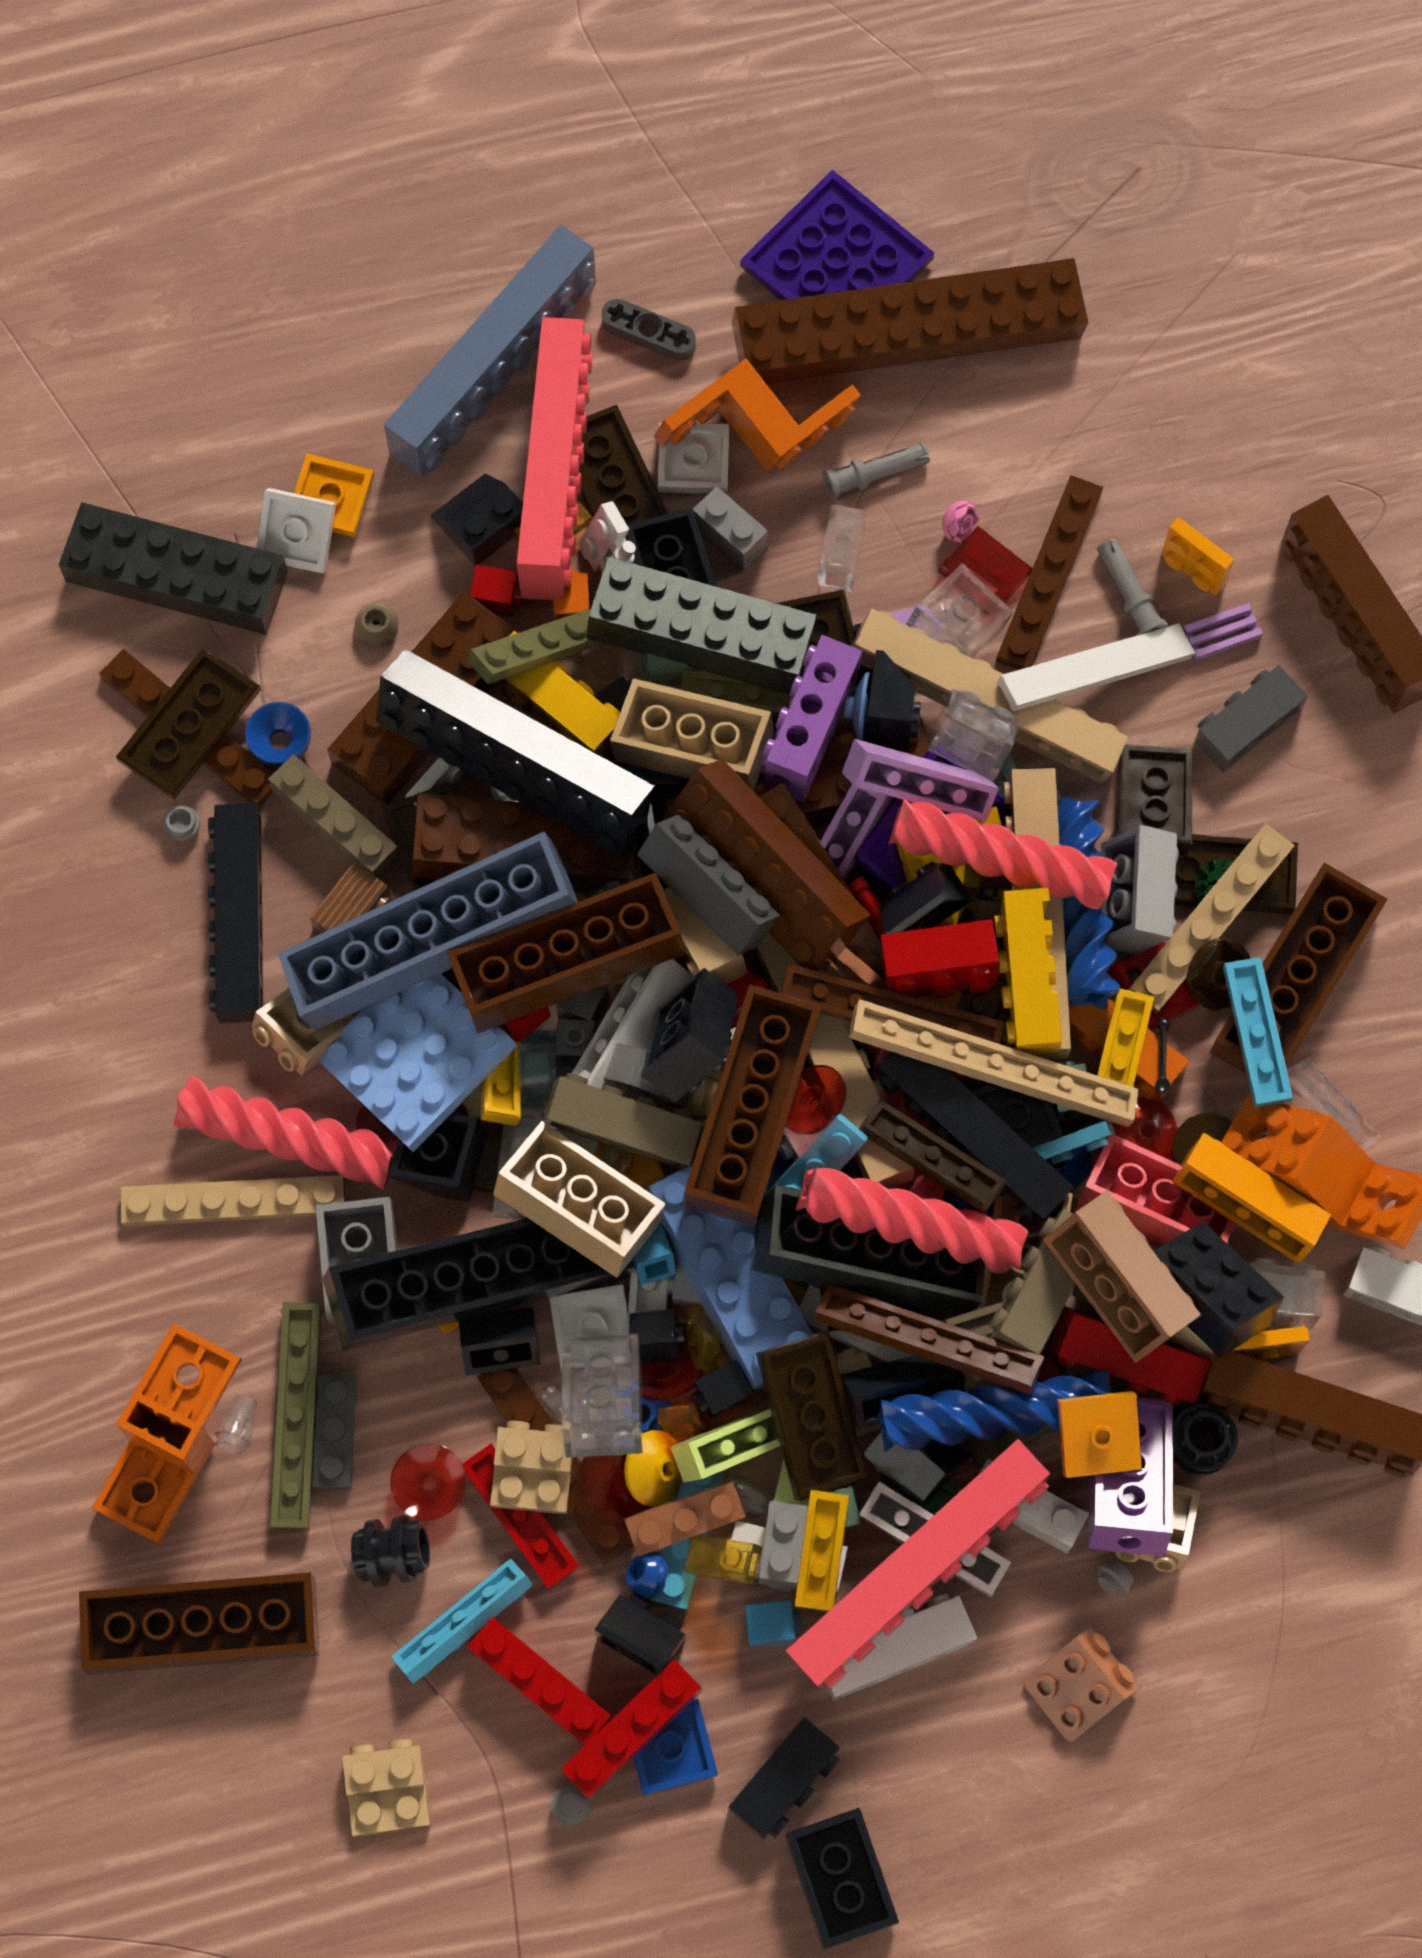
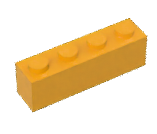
(1251, 1198)

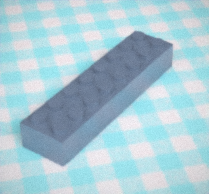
(490, 352)
(411, 935)

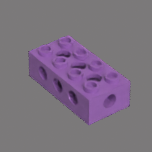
(811, 716)
(1136, 1506)

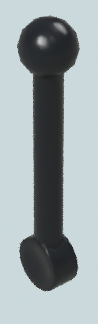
(1162, 1084)

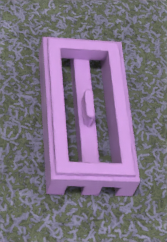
(1242, 611)

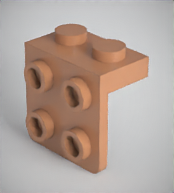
(1080, 1684)

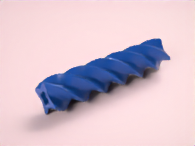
(1085, 928)
(982, 1411)

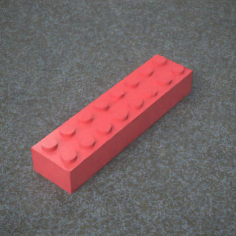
(554, 459)
(918, 1564)

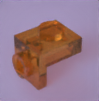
(683, 1420)

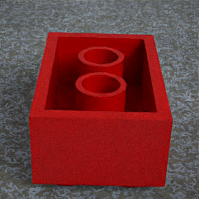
(941, 960)

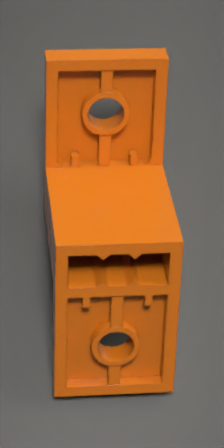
(757, 417)
(1330, 1169)
(166, 1433)

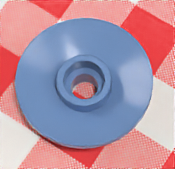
(857, 706)

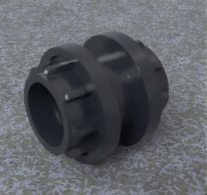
(1218, 1424)
(389, 1551)

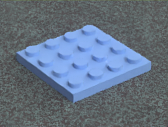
(415, 1057)

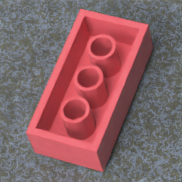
(1147, 1194)

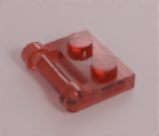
(990, 561)

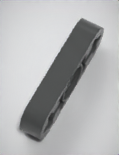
(654, 343)

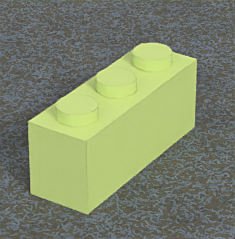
(726, 1445)

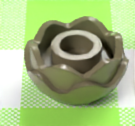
(378, 634)

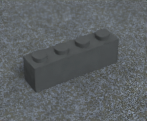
(708, 884)

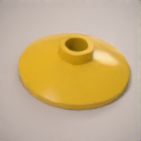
(654, 1474)

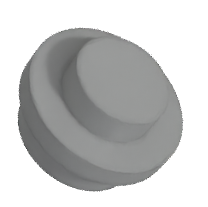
(181, 823)
(1115, 1578)
(570, 1806)

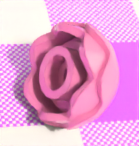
(959, 520)

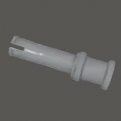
(860, 473)
(1137, 602)

